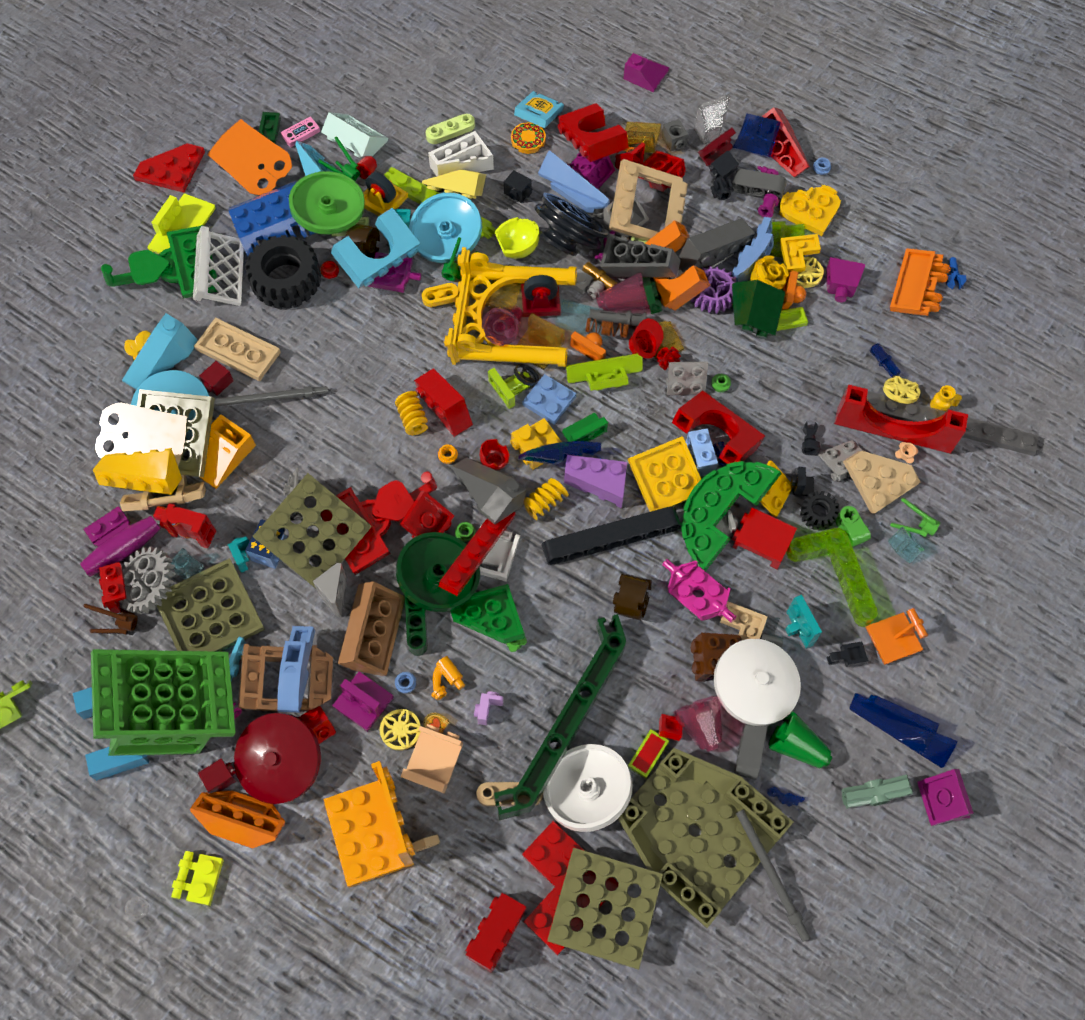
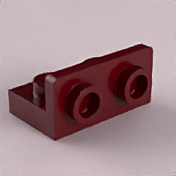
(717, 147)

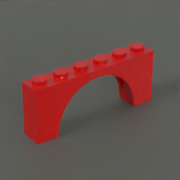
(937, 434)

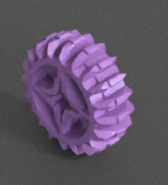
(711, 297)

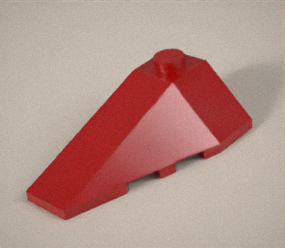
(786, 146)

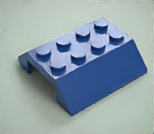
(264, 217)

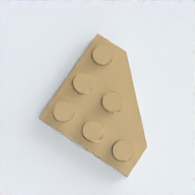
(880, 478)

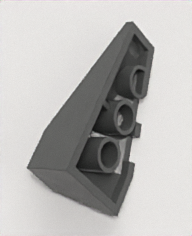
(492, 491)

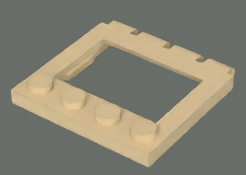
(625, 196)

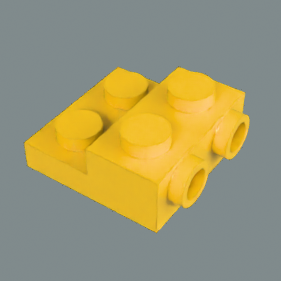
(532, 437)

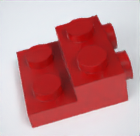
(665, 163)
(426, 516)

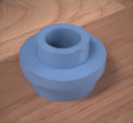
(822, 166)
(402, 677)

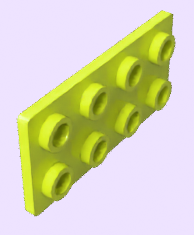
(178, 215)

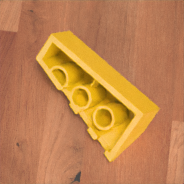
(140, 471)

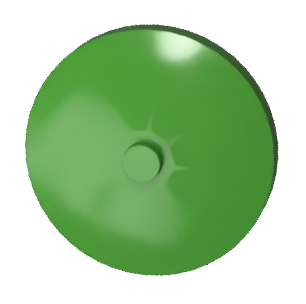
(326, 202)

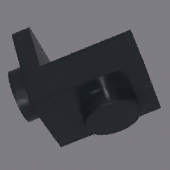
(801, 483)

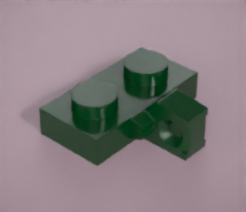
(651, 294)

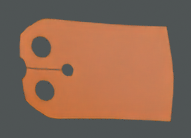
(243, 150)

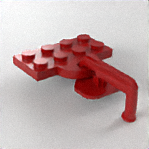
(391, 504)

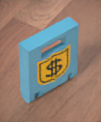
(540, 104)

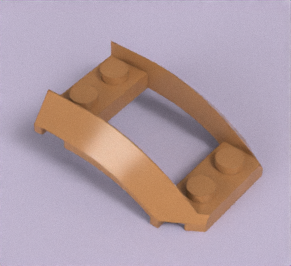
(253, 676)

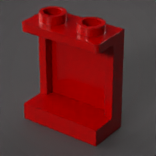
(764, 536)

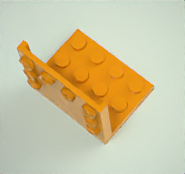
(369, 830)

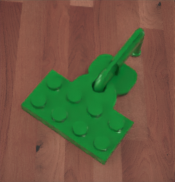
(171, 265)

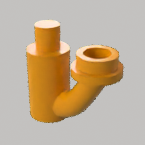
(450, 672)

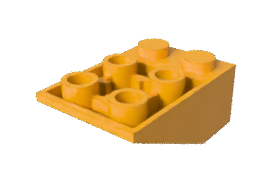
(226, 450)

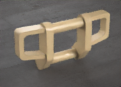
(145, 500)

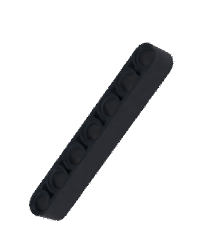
(611, 535)

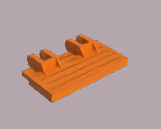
(918, 281)

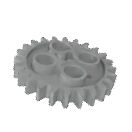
(147, 580)

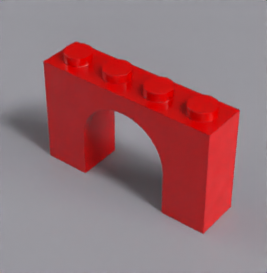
(592, 145)
(707, 410)

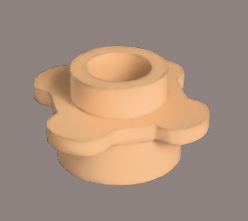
(910, 449)

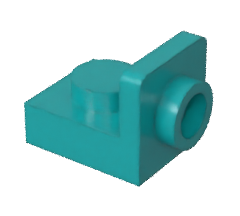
(238, 549)

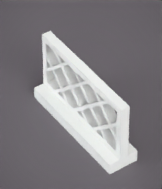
(202, 267)

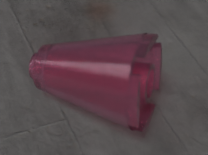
(625, 295)
(502, 324)

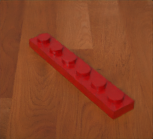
(473, 555)

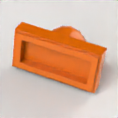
(794, 292)
(588, 345)

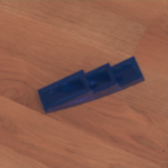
(557, 452)

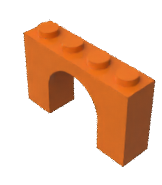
(690, 283)

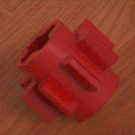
(666, 356)

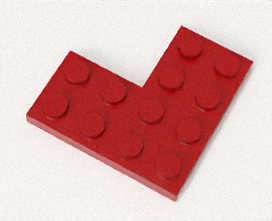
(551, 857)

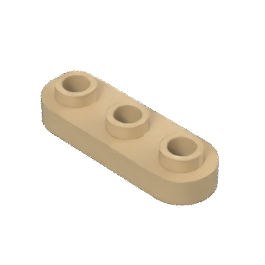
(496, 787)

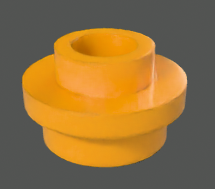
(447, 449)

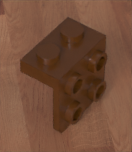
(707, 650)

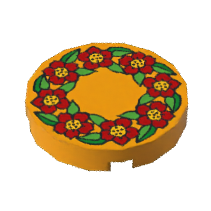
(528, 137)

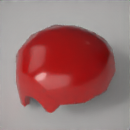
(494, 454)

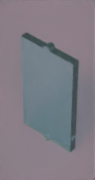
(575, 317)

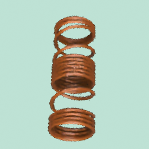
(606, 328)

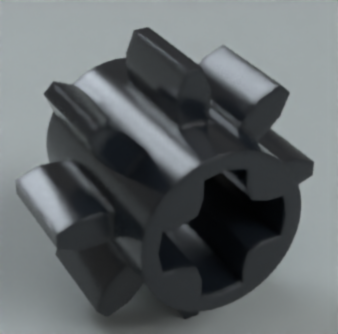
(722, 188)

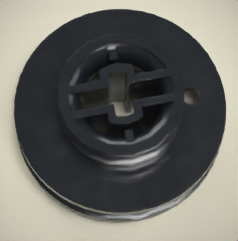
(568, 225)

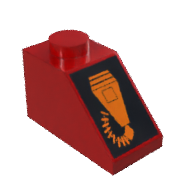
(634, 153)

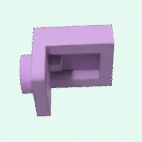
(482, 709)

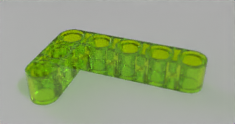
(841, 567)

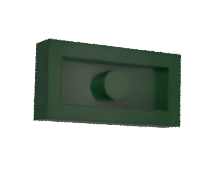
(270, 125)

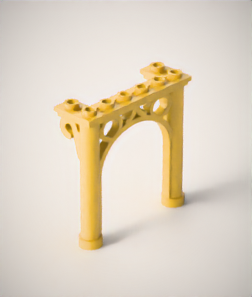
(478, 270)

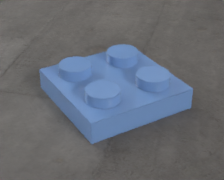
(549, 399)

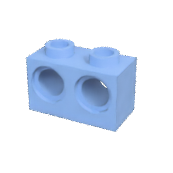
(702, 451)

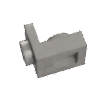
(728, 524)

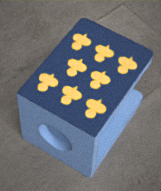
(259, 553)

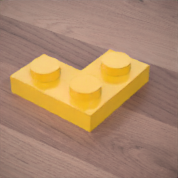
(795, 247)

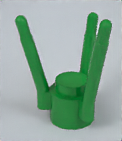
(348, 169)
(451, 270)

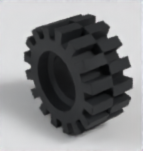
(818, 521)

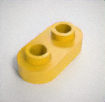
(439, 294)

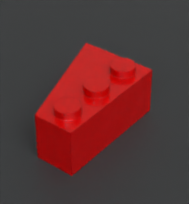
(495, 932)

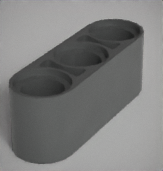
(758, 183)

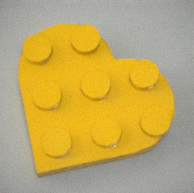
(813, 208)

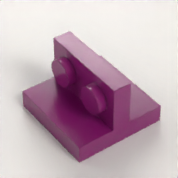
(362, 701)
(945, 797)

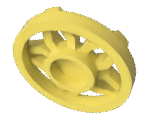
(809, 273)
(901, 388)
(400, 729)

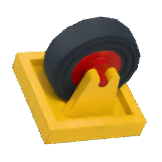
(382, 194)

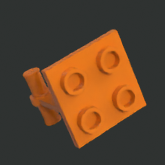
(895, 636)

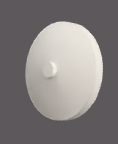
(757, 682)
(589, 788)

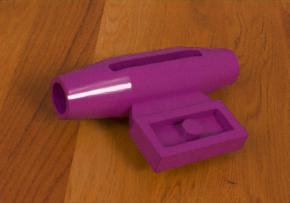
(116, 539)

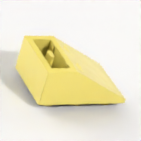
(462, 181)

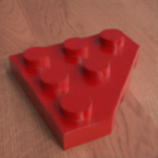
(172, 168)

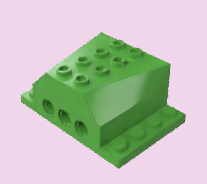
(160, 700)

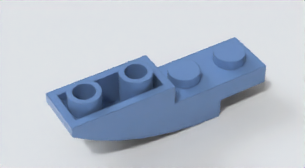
(759, 248)
(293, 669)

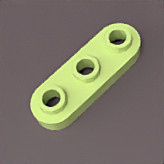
(443, 131)

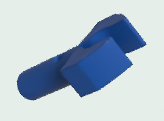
(961, 279)

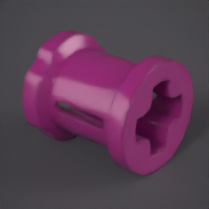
(768, 205)

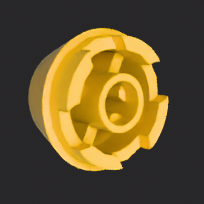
(770, 272)

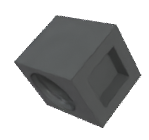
(674, 135)

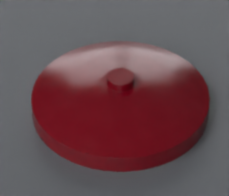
(277, 758)

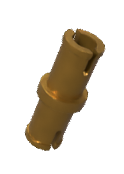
(599, 275)

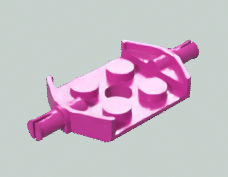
(690, 577)

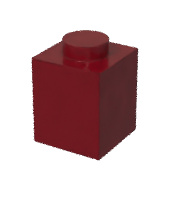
(216, 378)
(218, 776)

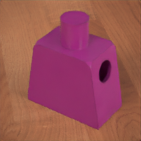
(843, 278)

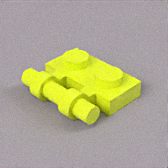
(204, 878)

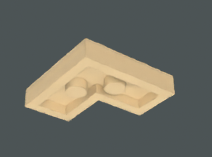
(747, 621)

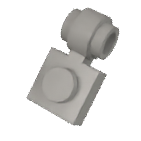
(587, 282)

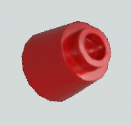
(366, 166)

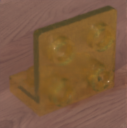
(643, 132)
(542, 334)

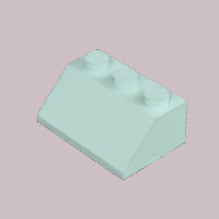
(353, 134)

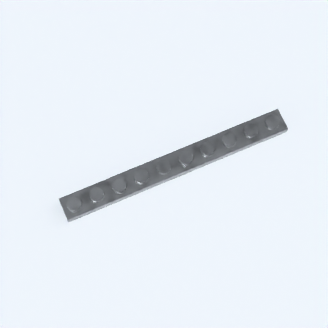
(975, 429)

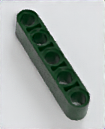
(416, 633)

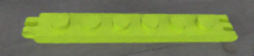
(419, 193)

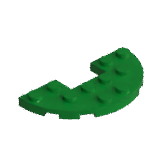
(714, 498)

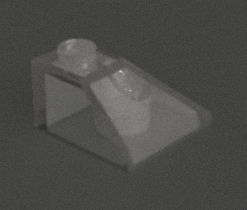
(711, 118)

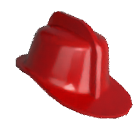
(646, 338)

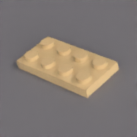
(237, 349)

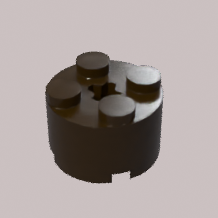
(365, 239)
(632, 596)

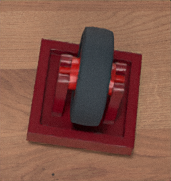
(540, 296)

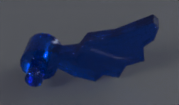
(787, 798)

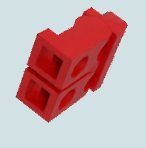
(186, 524)

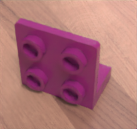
(594, 172)

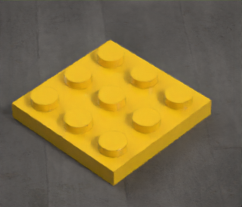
(665, 474)

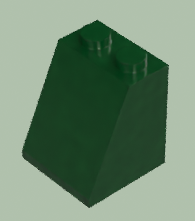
(757, 307)

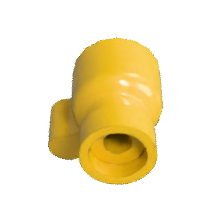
(945, 398)

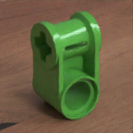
(853, 525)

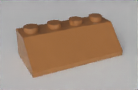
(372, 629)

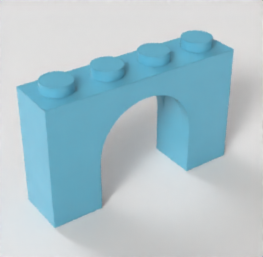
(364, 269)

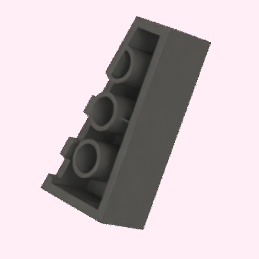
(715, 245)
(628, 257)

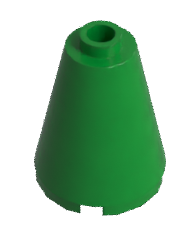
(799, 742)

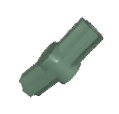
(877, 792)

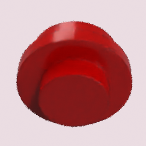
(329, 270)

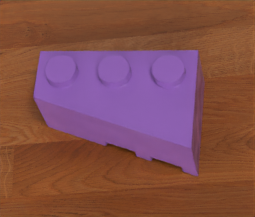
(597, 476)

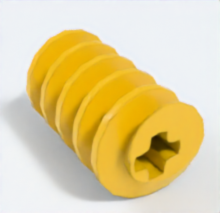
(411, 413)
(543, 497)

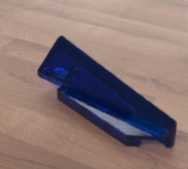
(905, 726)

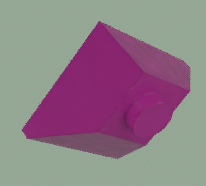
(644, 72)

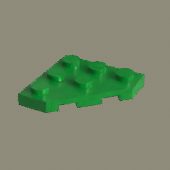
(491, 614)

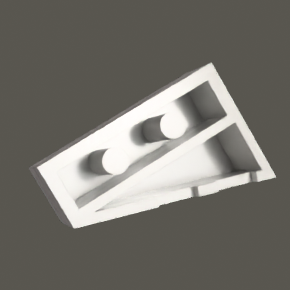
(464, 153)

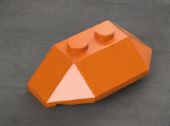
(238, 818)

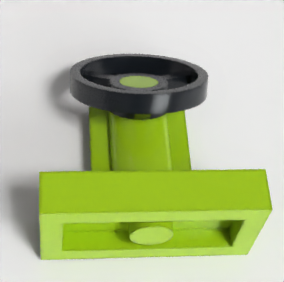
(510, 387)

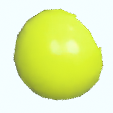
(518, 237)

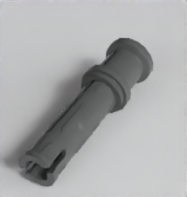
(630, 318)

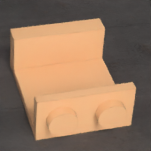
(433, 758)

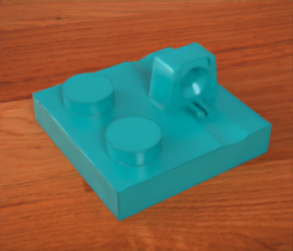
(802, 622)

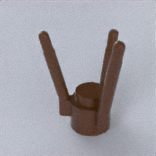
(125, 620)

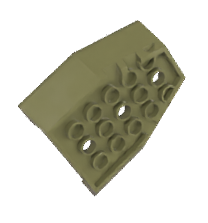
(707, 798)

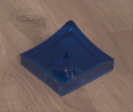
(757, 135)

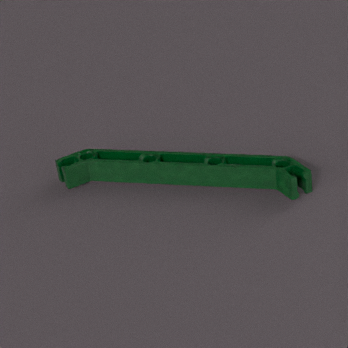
(567, 723)

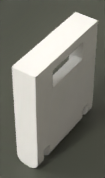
(501, 557)

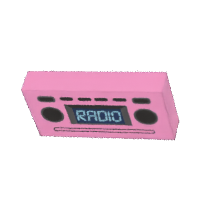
(300, 131)

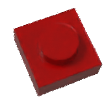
(670, 727)

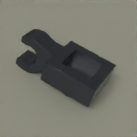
(851, 654)

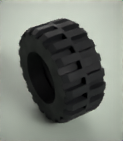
(280, 252)

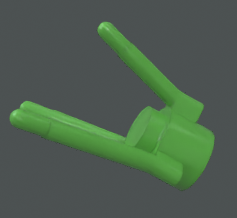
(928, 524)

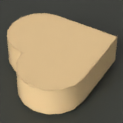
(426, 843)

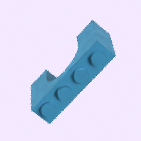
(98, 762)

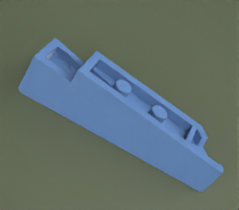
(571, 184)

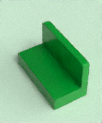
(586, 428)

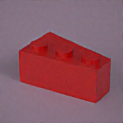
(444, 401)

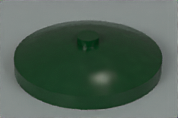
(422, 567)

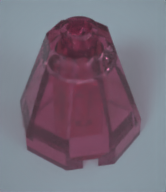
(702, 722)

